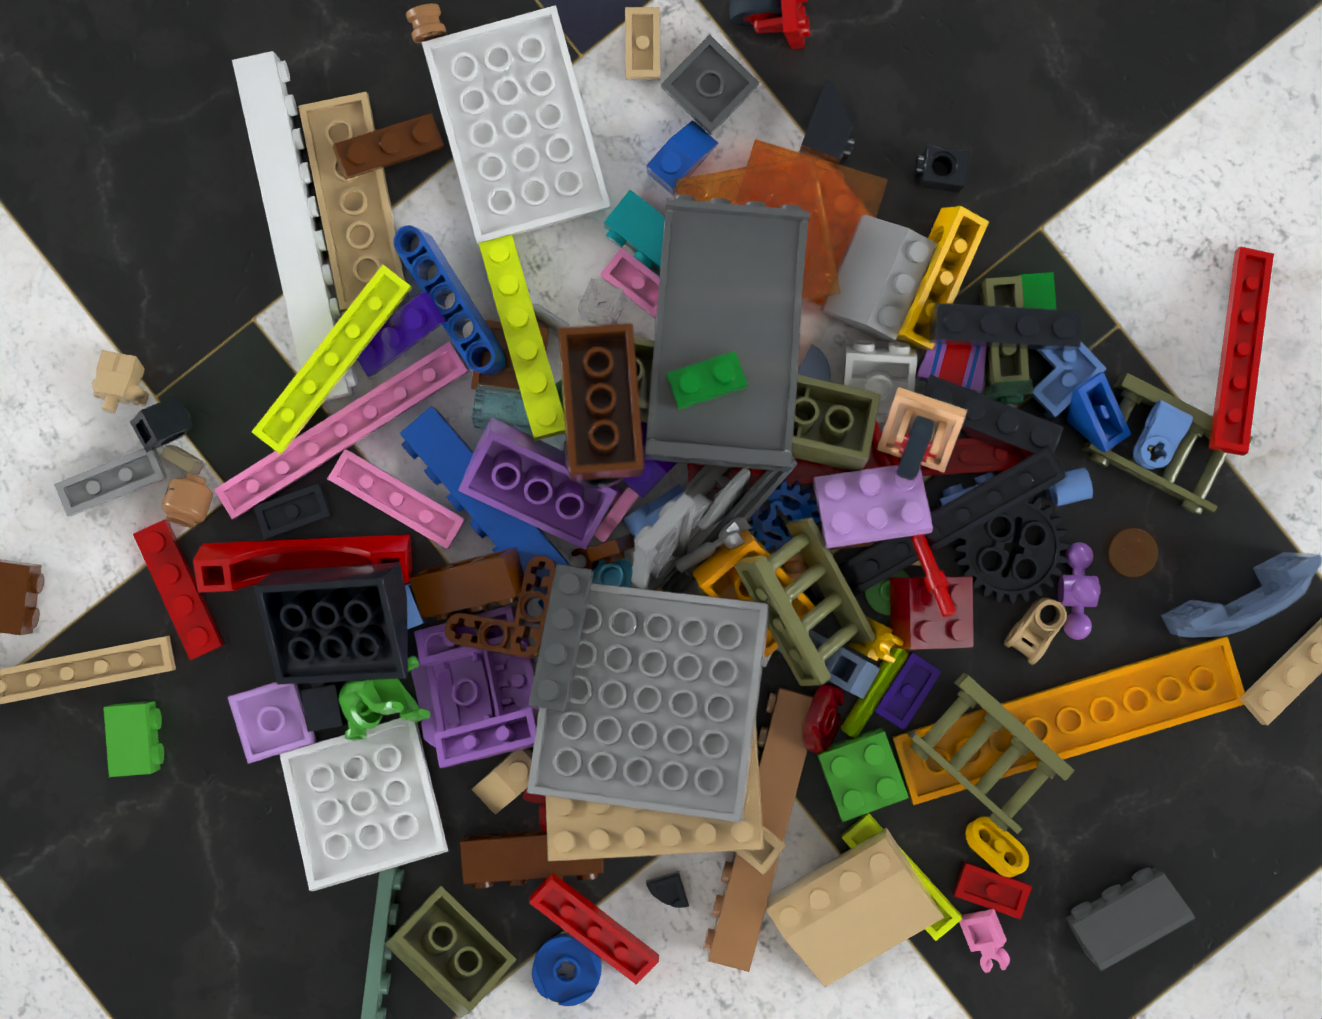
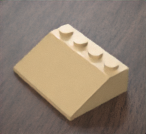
(853, 908)

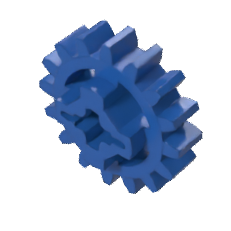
(794, 509)

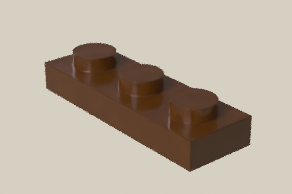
(388, 146)

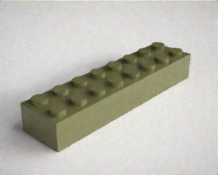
(830, 419)

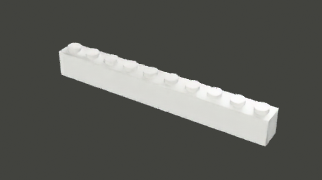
(289, 206)

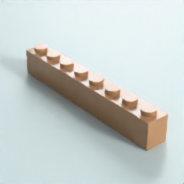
(746, 889)

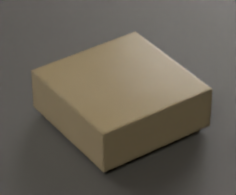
(182, 459)

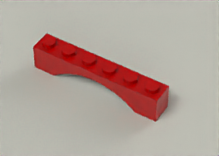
(243, 564)

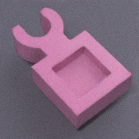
(619, 507)
(985, 935)

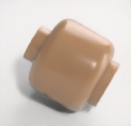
(187, 500)

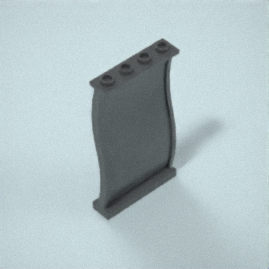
(723, 288)

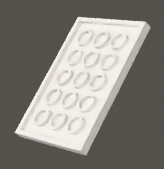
(516, 125)

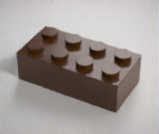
(601, 402)

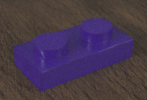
(907, 691)

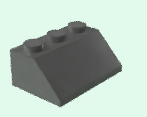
(1128, 917)

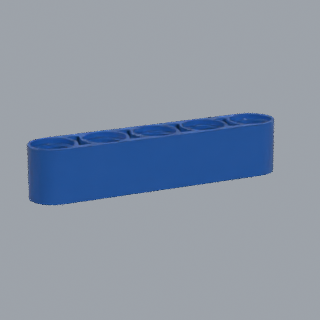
(461, 311)

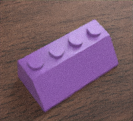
(533, 484)

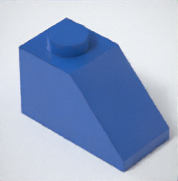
(681, 156)

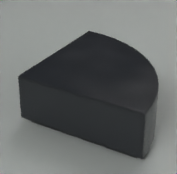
(669, 890)

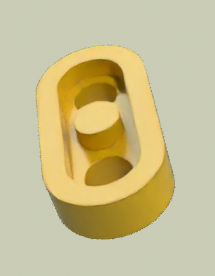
(997, 845)

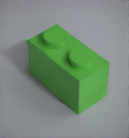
(133, 738)

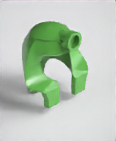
(368, 700)

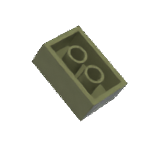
(451, 952)

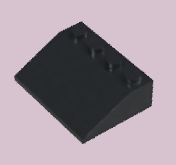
(335, 623)

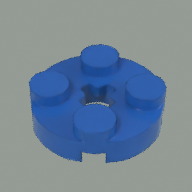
(559, 987)

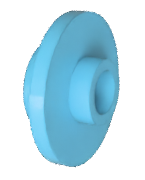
(614, 574)

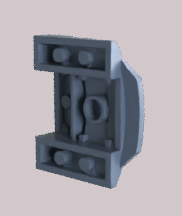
(1282, 582)

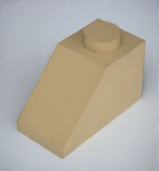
(505, 780)

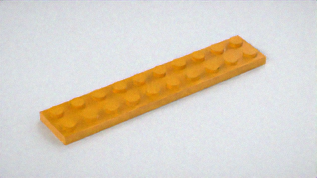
(1086, 714)

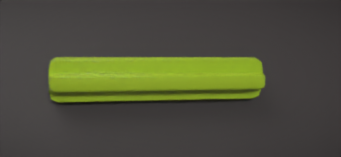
(865, 707)

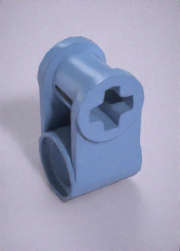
(1164, 430)

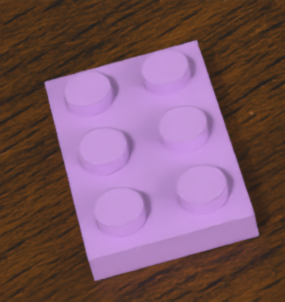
(871, 506)

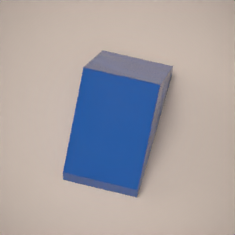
(1097, 413)

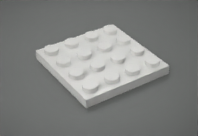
(363, 804)

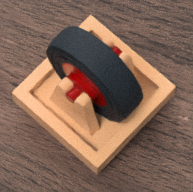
(920, 432)

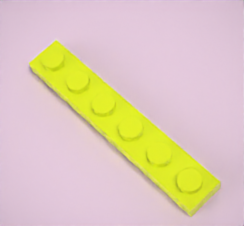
(523, 337)
(332, 359)

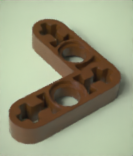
(512, 631)

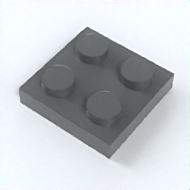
(710, 84)

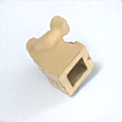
(118, 381)

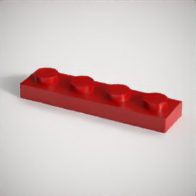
(178, 589)
(594, 928)

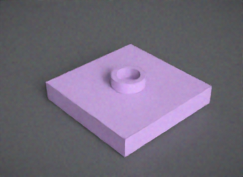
(270, 720)

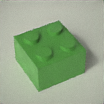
(862, 774)

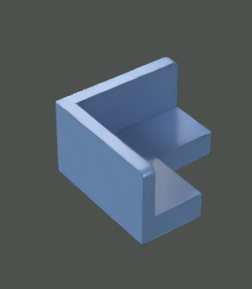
(1069, 372)

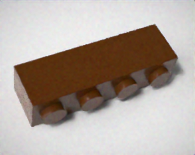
(516, 859)

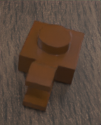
(610, 551)

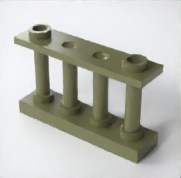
(1136, 391)
(783, 622)
(1022, 742)

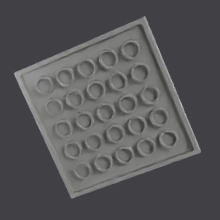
(657, 705)

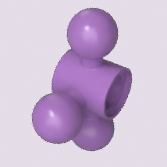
(1078, 591)

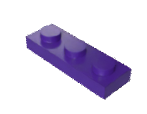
(401, 333)

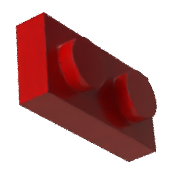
(992, 890)

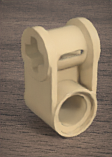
(1036, 631)

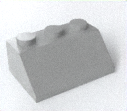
(879, 277)

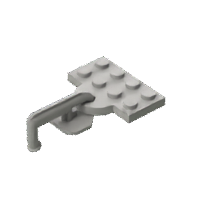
(681, 521)

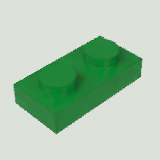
(706, 380)

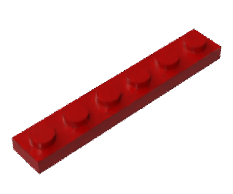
(1241, 351)

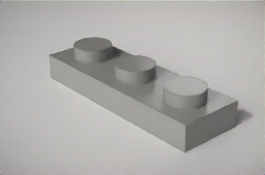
(110, 481)

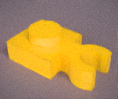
(881, 645)

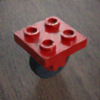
(773, 16)

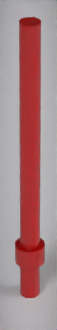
(935, 580)

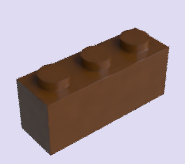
(468, 584)

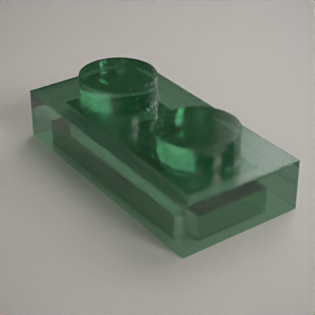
(1010, 392)

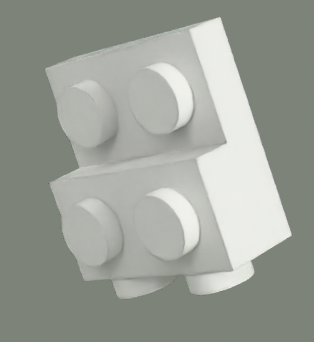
(880, 371)

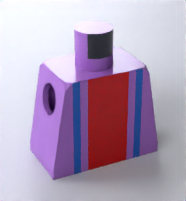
(954, 363)

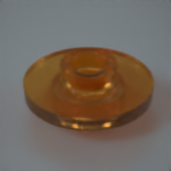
(1133, 552)

